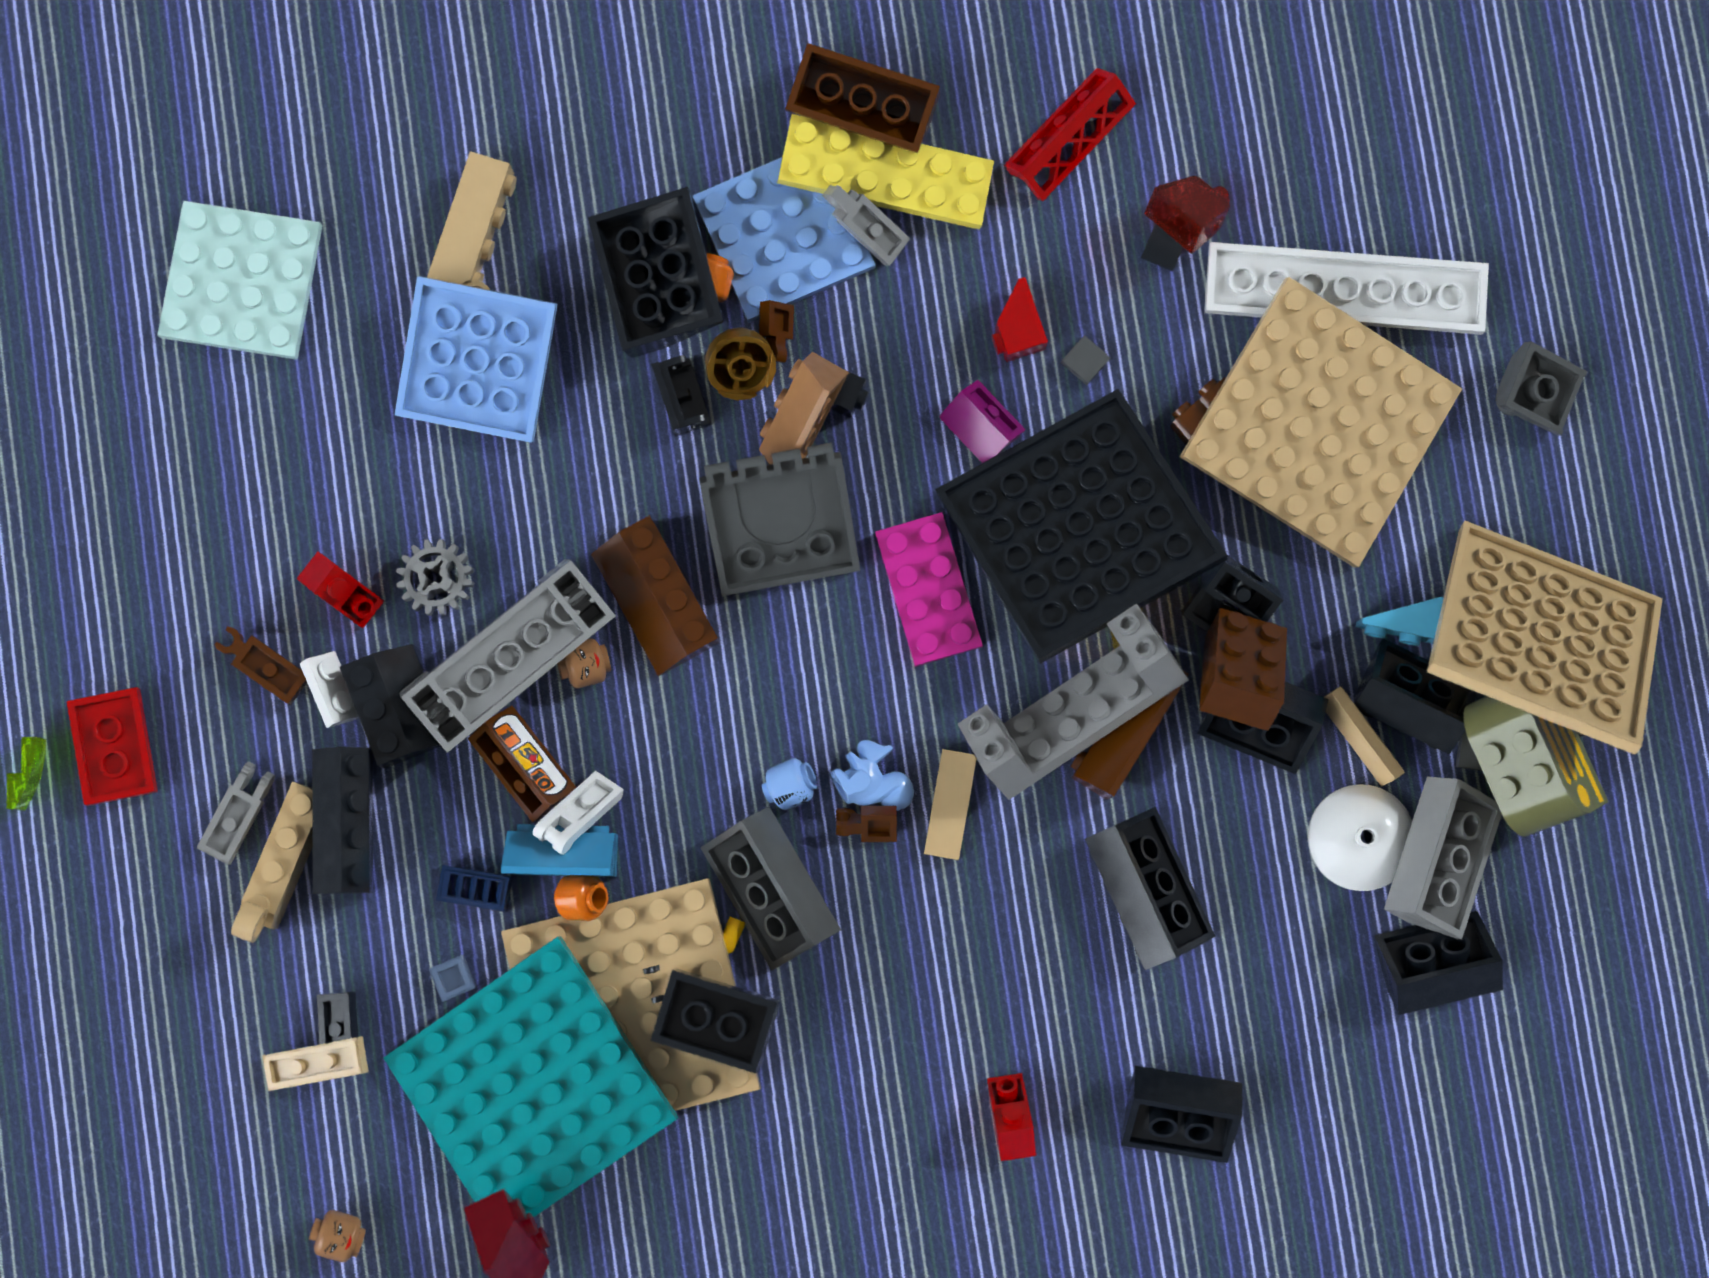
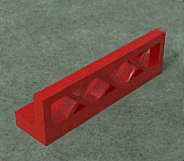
(1068, 126)

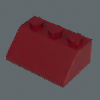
(507, 1237)

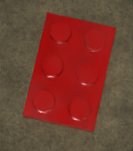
(112, 746)

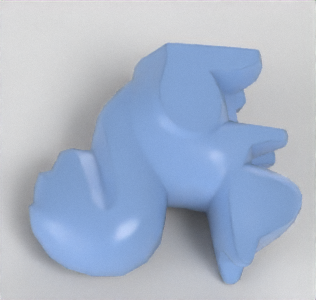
(864, 782)

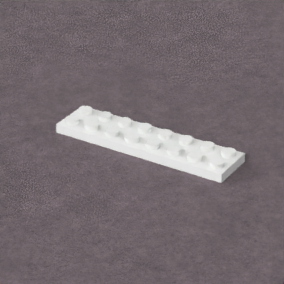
(1364, 286)

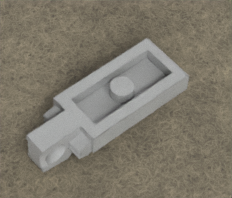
(867, 223)

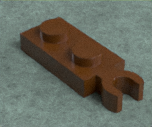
(265, 666)

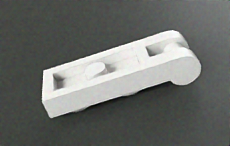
(578, 812)

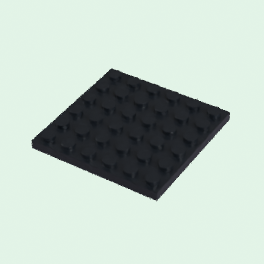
(1080, 525)

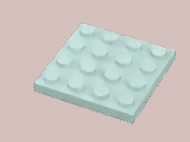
(240, 280)

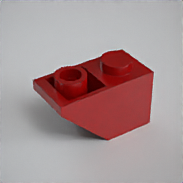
(340, 589)
(1011, 1117)

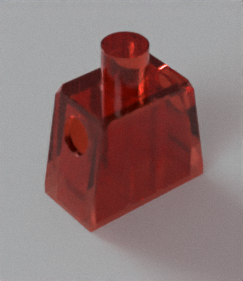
(1189, 210)

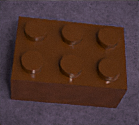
(1243, 669)

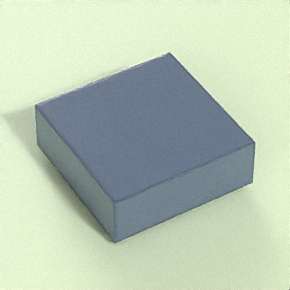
(452, 978)

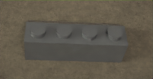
(770, 888)

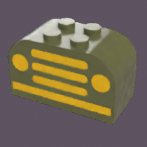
(1532, 766)

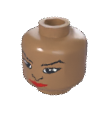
(585, 664)
(337, 1236)

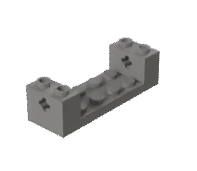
(507, 655)
(1078, 710)

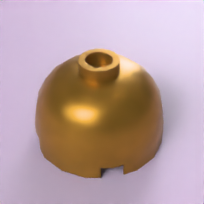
(740, 363)

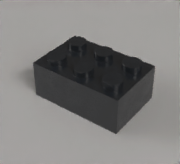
(715, 1020)

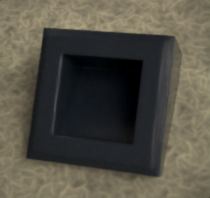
(1162, 249)

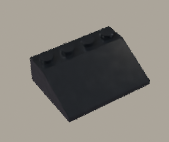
(656, 272)

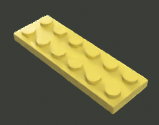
(924, 184)

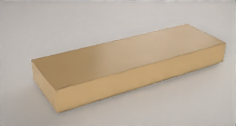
(1362, 737)
(950, 804)
(315, 1063)

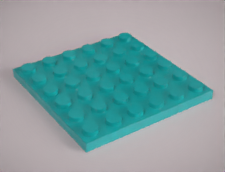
(531, 1083)

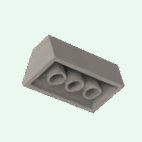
(1444, 856)

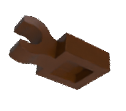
(776, 325)
(873, 823)

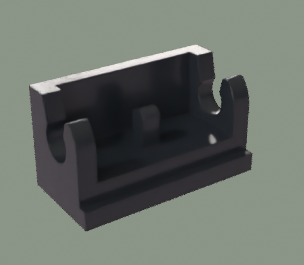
(681, 394)

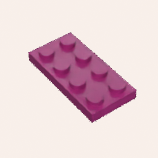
(928, 589)

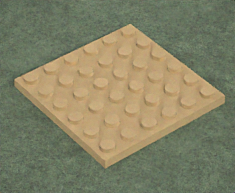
(1321, 422)
(1547, 637)
(660, 928)

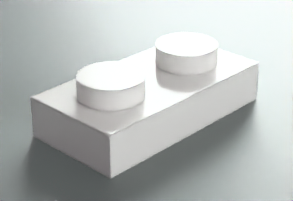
(329, 689)

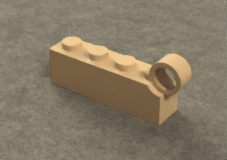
(472, 221)
(278, 866)

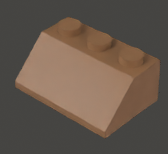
(802, 406)

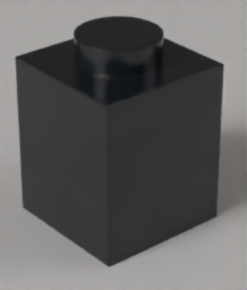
(851, 395)

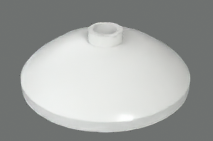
(1337, 843)

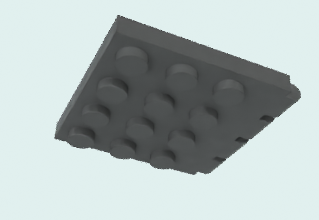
(779, 519)

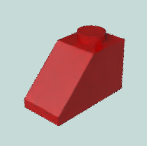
(1019, 325)

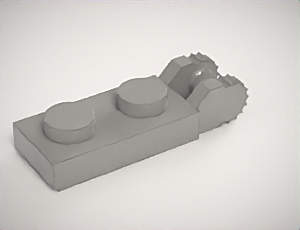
(235, 816)

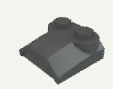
(1539, 387)

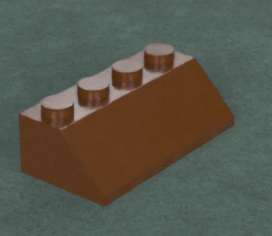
(863, 98)
(654, 596)
(1113, 756)

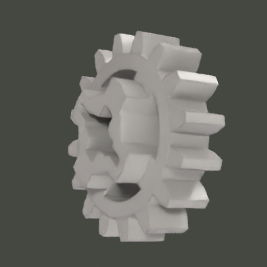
(443, 566)

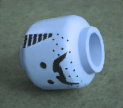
(789, 784)

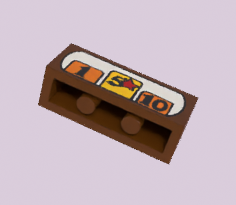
(522, 763)

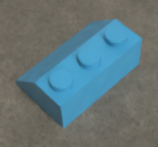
(589, 855)

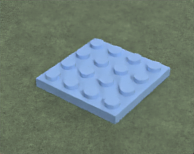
(778, 239)
(475, 359)

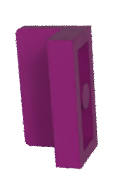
(981, 422)

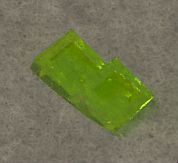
(23, 785)

